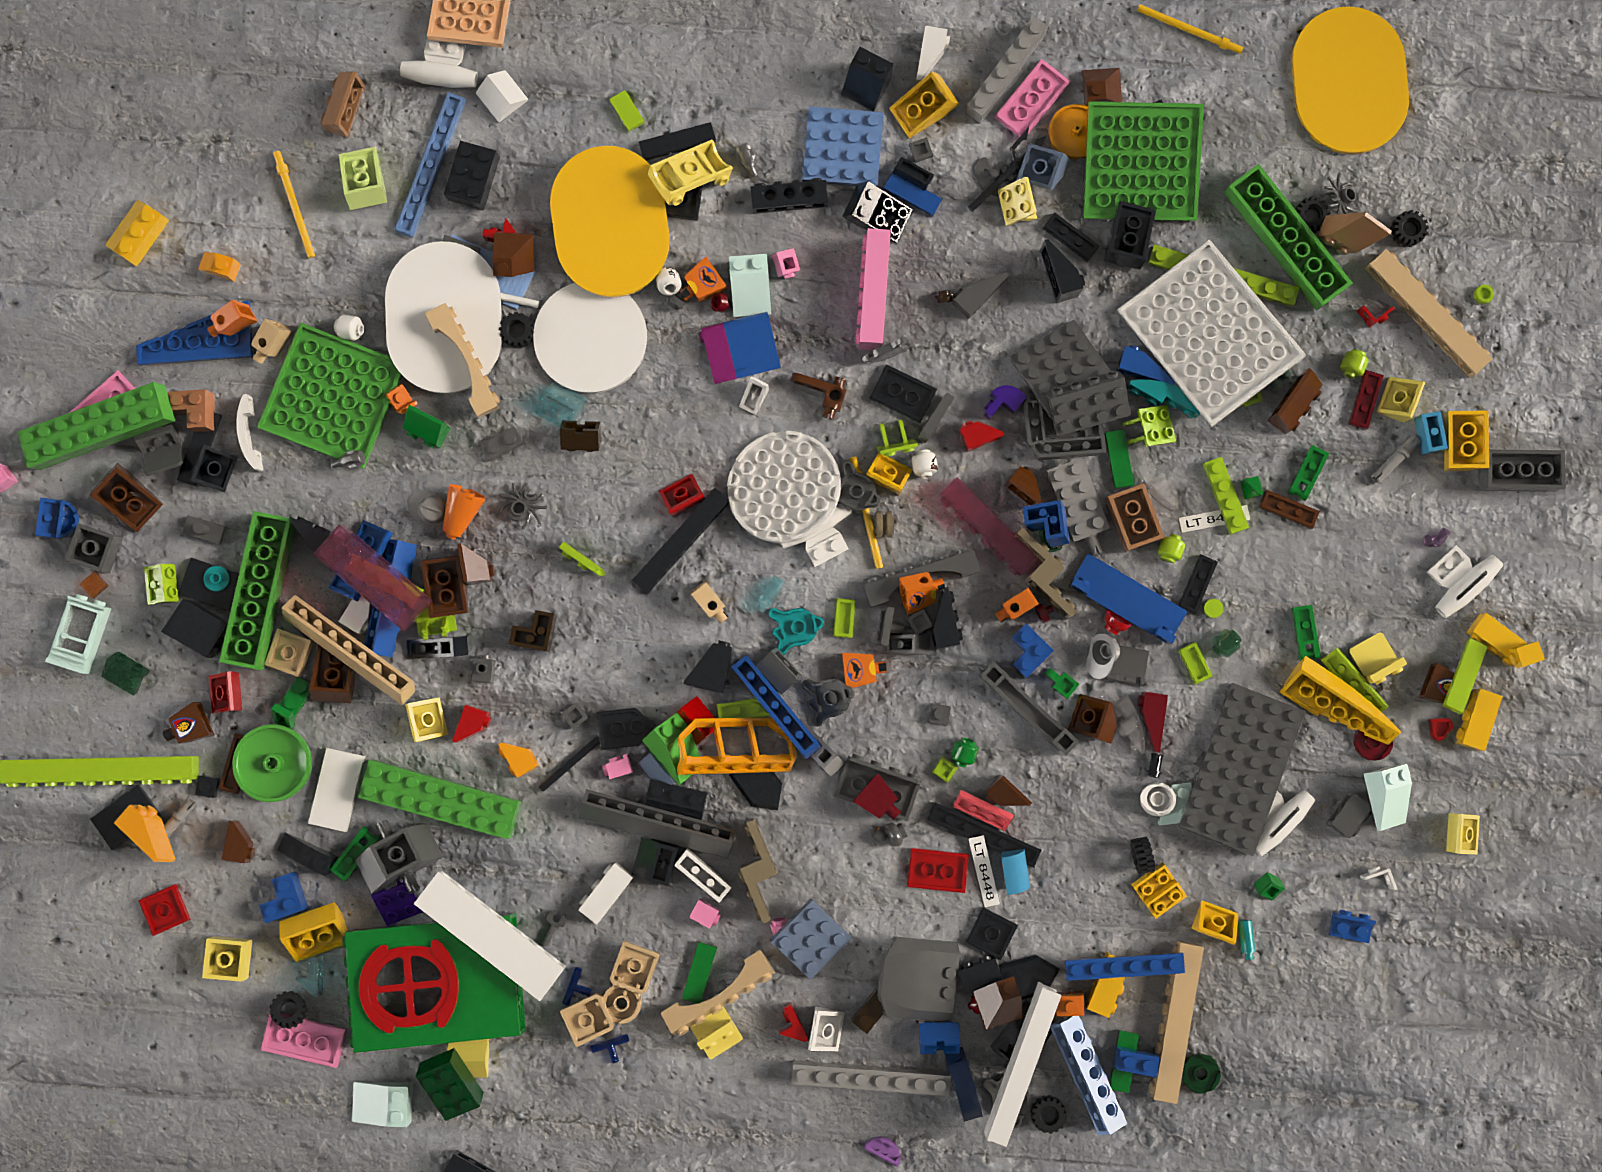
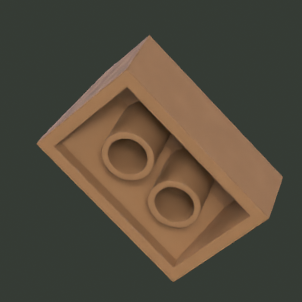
(343, 103)

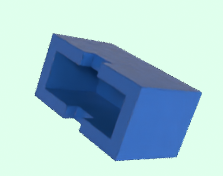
(939, 1037)
(1136, 1061)

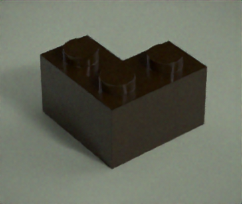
(539, 636)

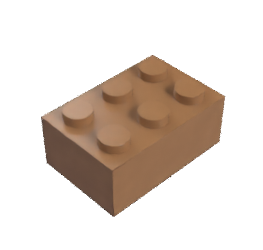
(1134, 517)

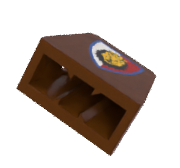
(1436, 683)
(189, 725)

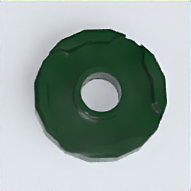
(1206, 1083)

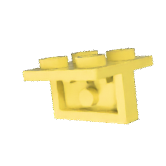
(1017, 202)
(716, 1033)

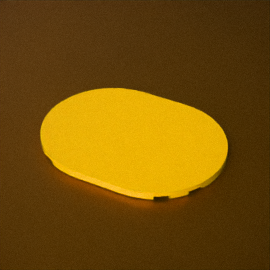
(1350, 80)
(609, 221)

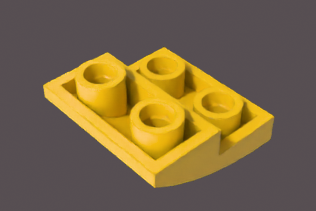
(1159, 890)

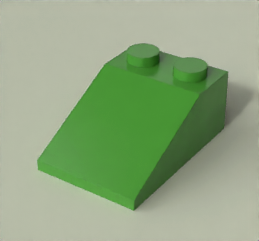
(664, 745)

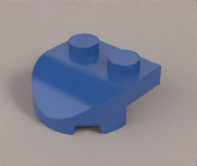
(56, 518)

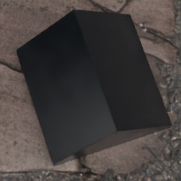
(213, 468)

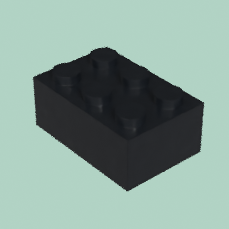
(472, 175)

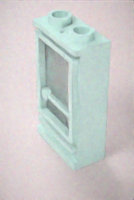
(79, 634)

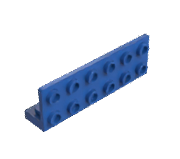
(1128, 599)

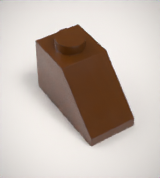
(238, 844)

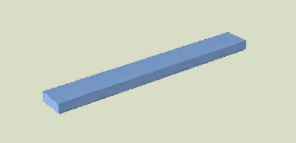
(430, 164)

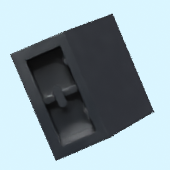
(655, 861)

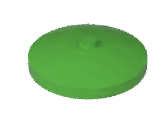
(272, 763)

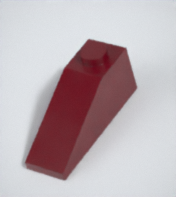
(1153, 714)

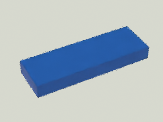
(912, 194)

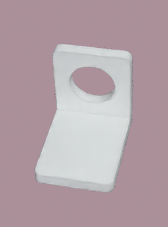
(1376, 871)

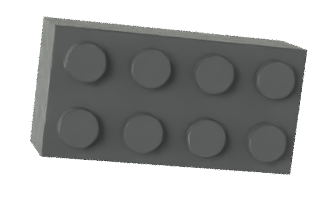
(1524, 471)

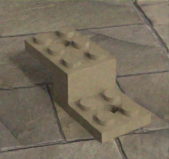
(1045, 573)
(757, 871)

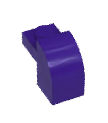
(1007, 396)

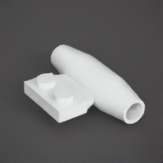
(440, 66)
(826, 541)
(1461, 579)
(1283, 819)

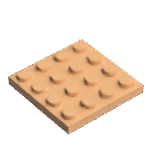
(469, 21)

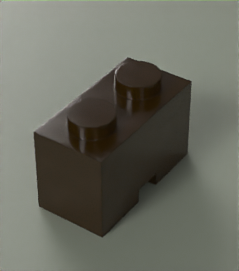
(580, 436)
(868, 1013)

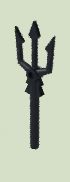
(1006, 173)

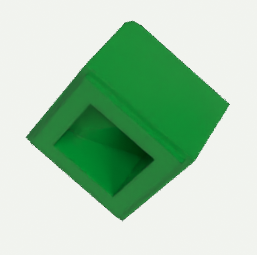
(1251, 487)
(1269, 886)

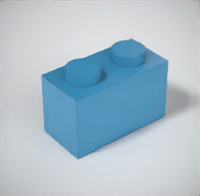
(1431, 433)

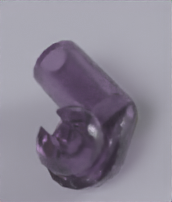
(1436, 540)

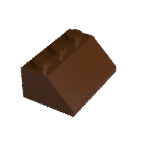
(1296, 402)

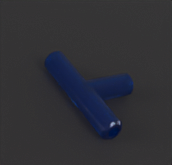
(573, 986)
(610, 1045)

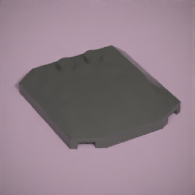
(1046, 444)
(919, 978)

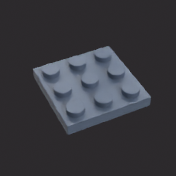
(810, 938)

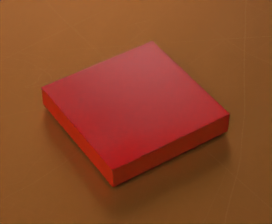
(164, 910)

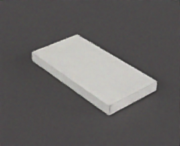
(336, 789)

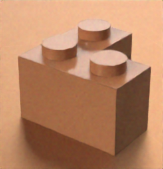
(197, 405)

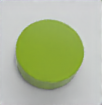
(1483, 294)
(1213, 608)

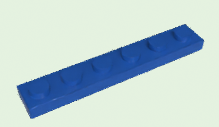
(1124, 966)

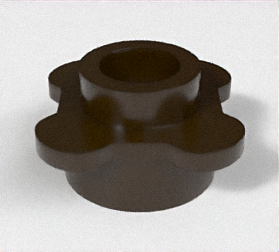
(944, 296)

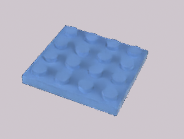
(843, 146)

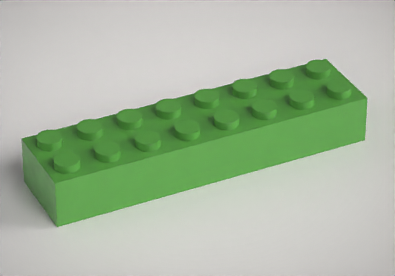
(1287, 237)
(96, 426)
(258, 591)
(440, 799)

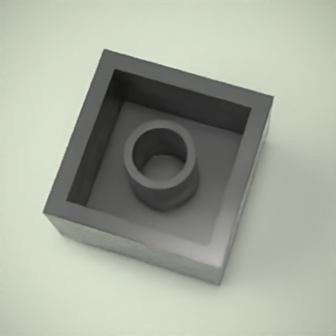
(93, 548)

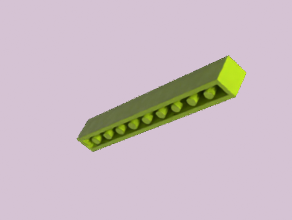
(99, 769)

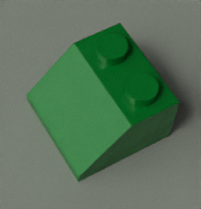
(425, 427)

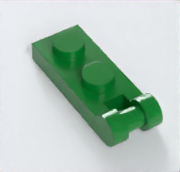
(1308, 472)
(1306, 631)
(346, 863)

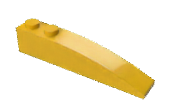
(1330, 696)

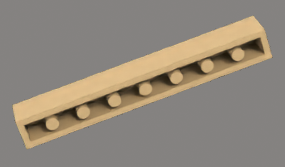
(1428, 313)
(348, 650)
(1176, 1024)

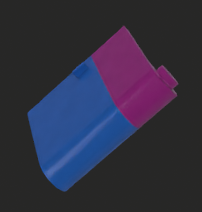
(740, 347)

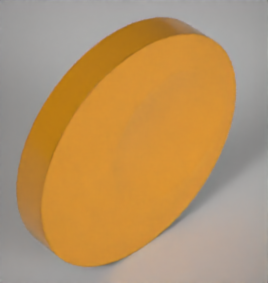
(1069, 130)

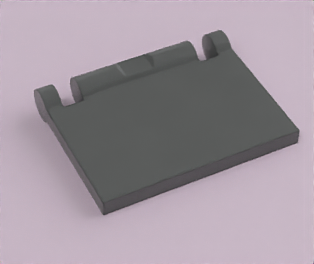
(1129, 665)

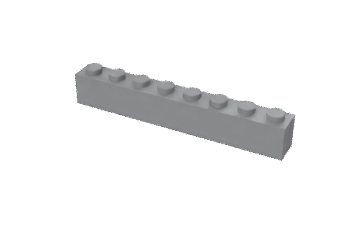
(871, 1078)

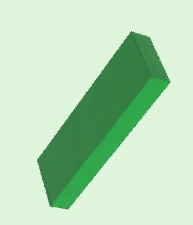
(1119, 459)
(699, 972)
(1120, 1079)

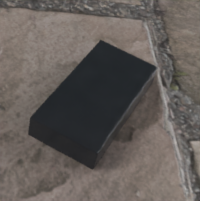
(913, 173)

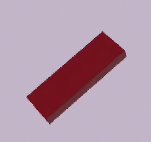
(1366, 399)

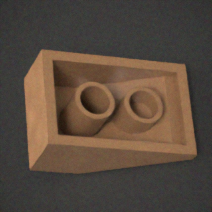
(1351, 231)

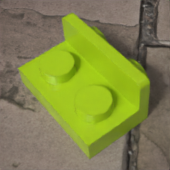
(161, 584)

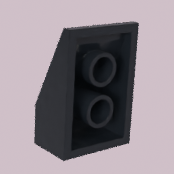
(1130, 235)
(1062, 274)

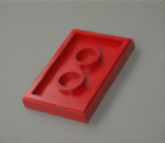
(937, 870)

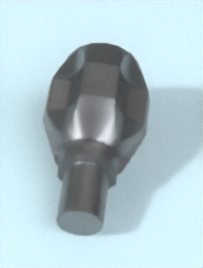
(747, 158)
(350, 460)

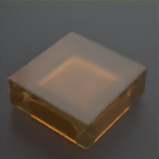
(94, 584)

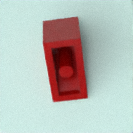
(978, 434)
(471, 723)

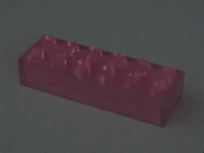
(373, 577)

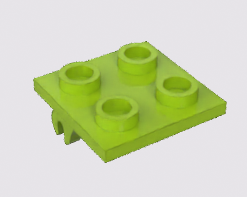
(1155, 425)
(905, 445)
(432, 626)

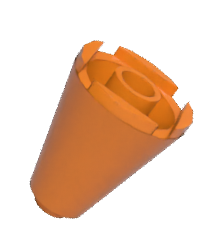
(460, 509)

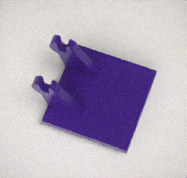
(396, 903)

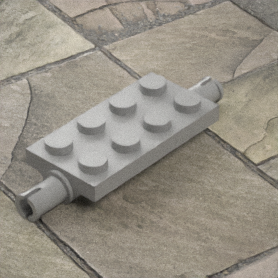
(1083, 509)

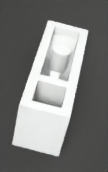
(932, 49)

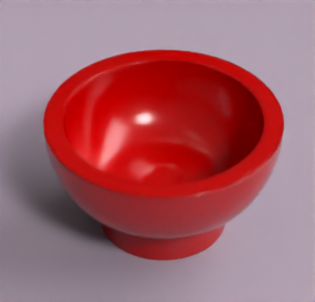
(1115, 623)

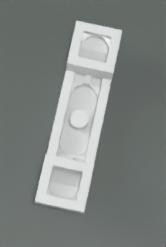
(246, 410)

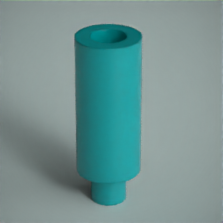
(1246, 938)

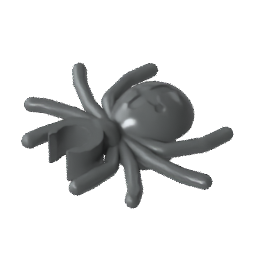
(1341, 196)
(522, 504)

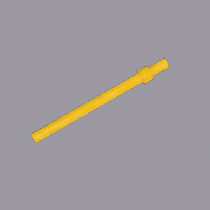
(1224, 43)
(283, 171)
(869, 526)

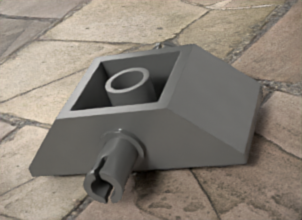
(379, 860)

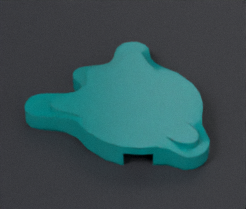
(795, 627)

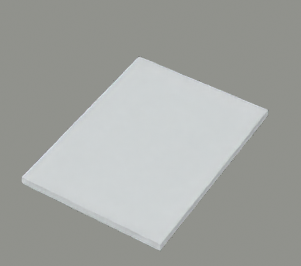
(1211, 333)

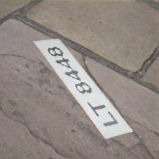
(1206, 520)
(984, 871)

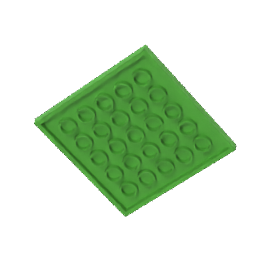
(1143, 158)
(330, 394)

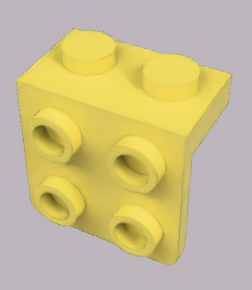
(1376, 659)

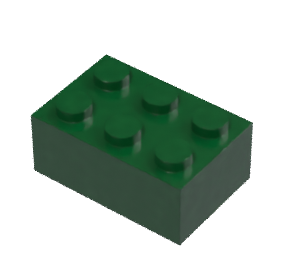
(449, 1084)

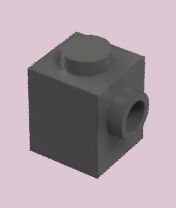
(483, 669)

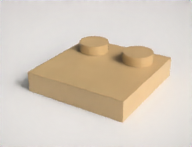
(289, 652)

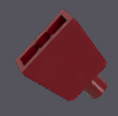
(878, 798)

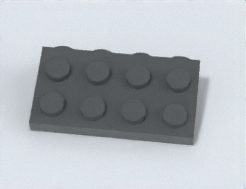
(1088, 402)
(859, 773)

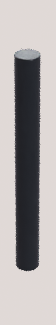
(569, 764)

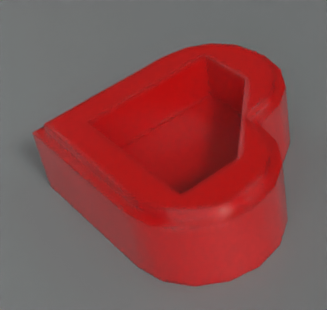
(1440, 728)

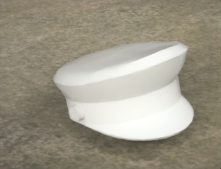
(1158, 799)

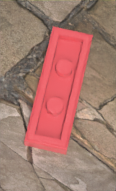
(983, 810)

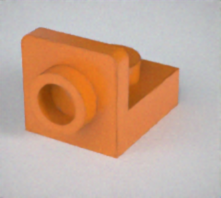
(400, 399)

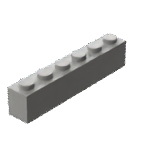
(1006, 69)

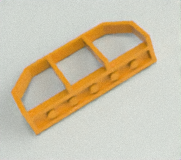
(734, 764)

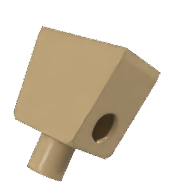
(270, 339)
(703, 595)

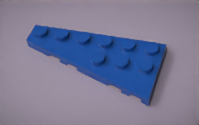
(195, 344)

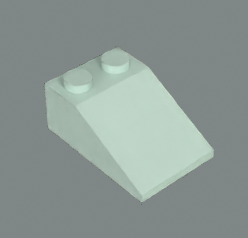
(749, 285)
(1389, 795)
(382, 1103)

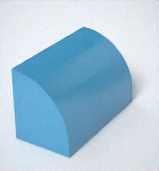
(1015, 871)

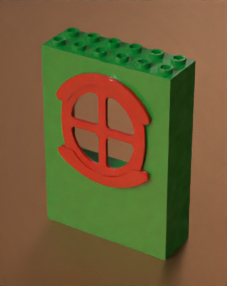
(475, 996)

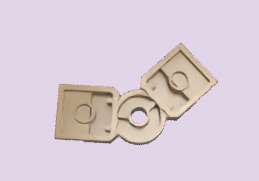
(599, 1012)

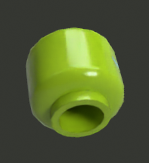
(1354, 363)
(1171, 548)

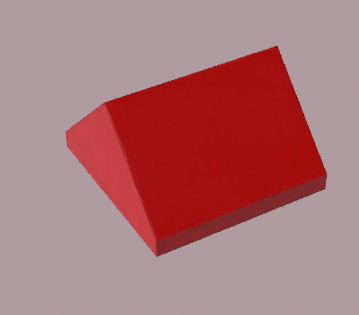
(681, 495)
(225, 692)
(696, 710)

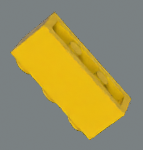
(1495, 636)
(1478, 719)
(1104, 994)

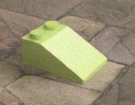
(362, 178)

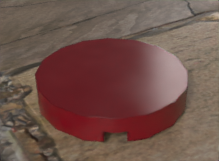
(1370, 748)

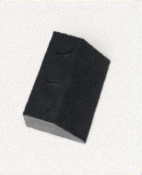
(676, 799)

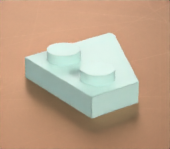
(1182, 794)

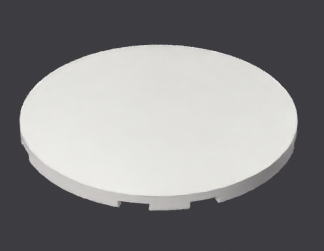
(589, 339)
(784, 486)

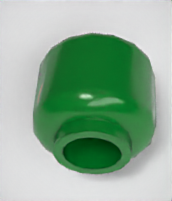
(964, 752)

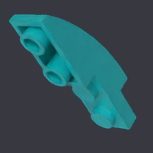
(1159, 391)

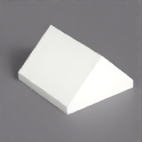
(500, 95)
(826, 1029)

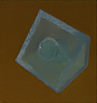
(560, 404)

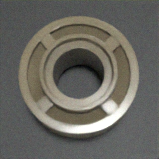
(884, 524)

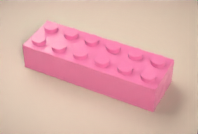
(874, 286)

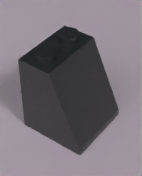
(867, 79)
(196, 628)
(712, 669)

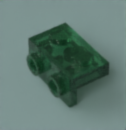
(124, 672)

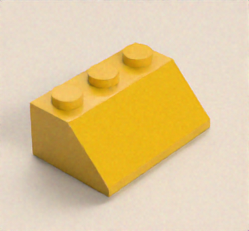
(137, 232)
(1466, 440)
(313, 931)

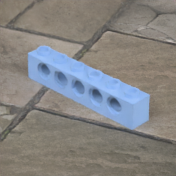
(1102, 1104)

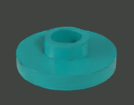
(216, 578)

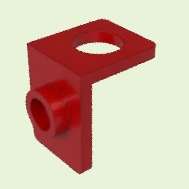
(1370, 321)

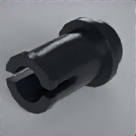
(1155, 765)

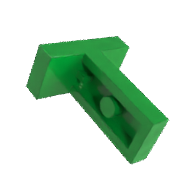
(291, 704)

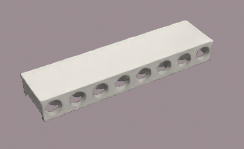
(490, 935)
(1022, 1064)

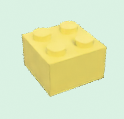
(227, 958)

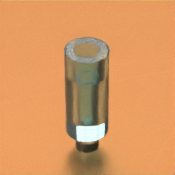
(770, 593)

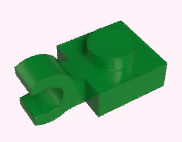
(1063, 683)

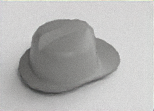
(427, 508)
(1102, 655)

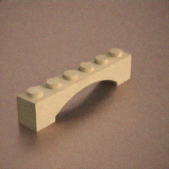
(482, 398)
(755, 970)

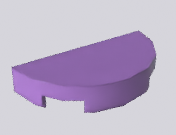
(884, 1148)

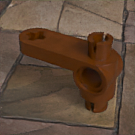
(830, 405)

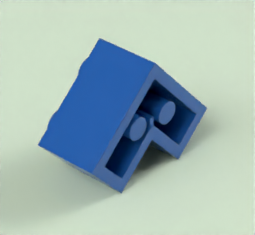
(1048, 517)
(1034, 649)
(289, 898)

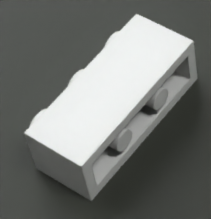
(703, 875)
(605, 892)

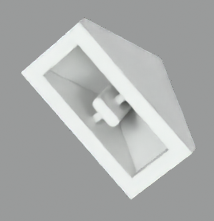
(754, 395)

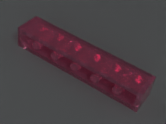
(988, 527)

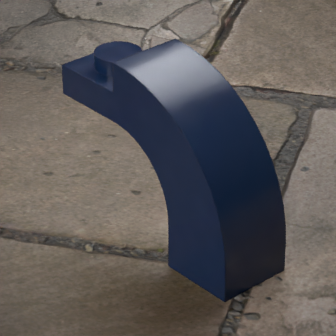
(964, 1085)

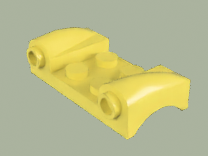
(689, 171)

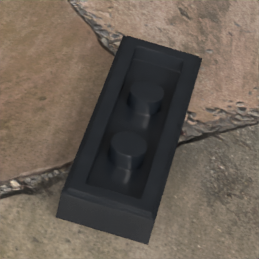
(1071, 237)
(1197, 584)

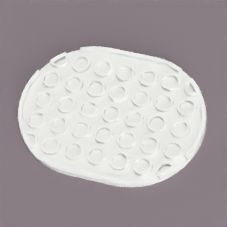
(425, 280)

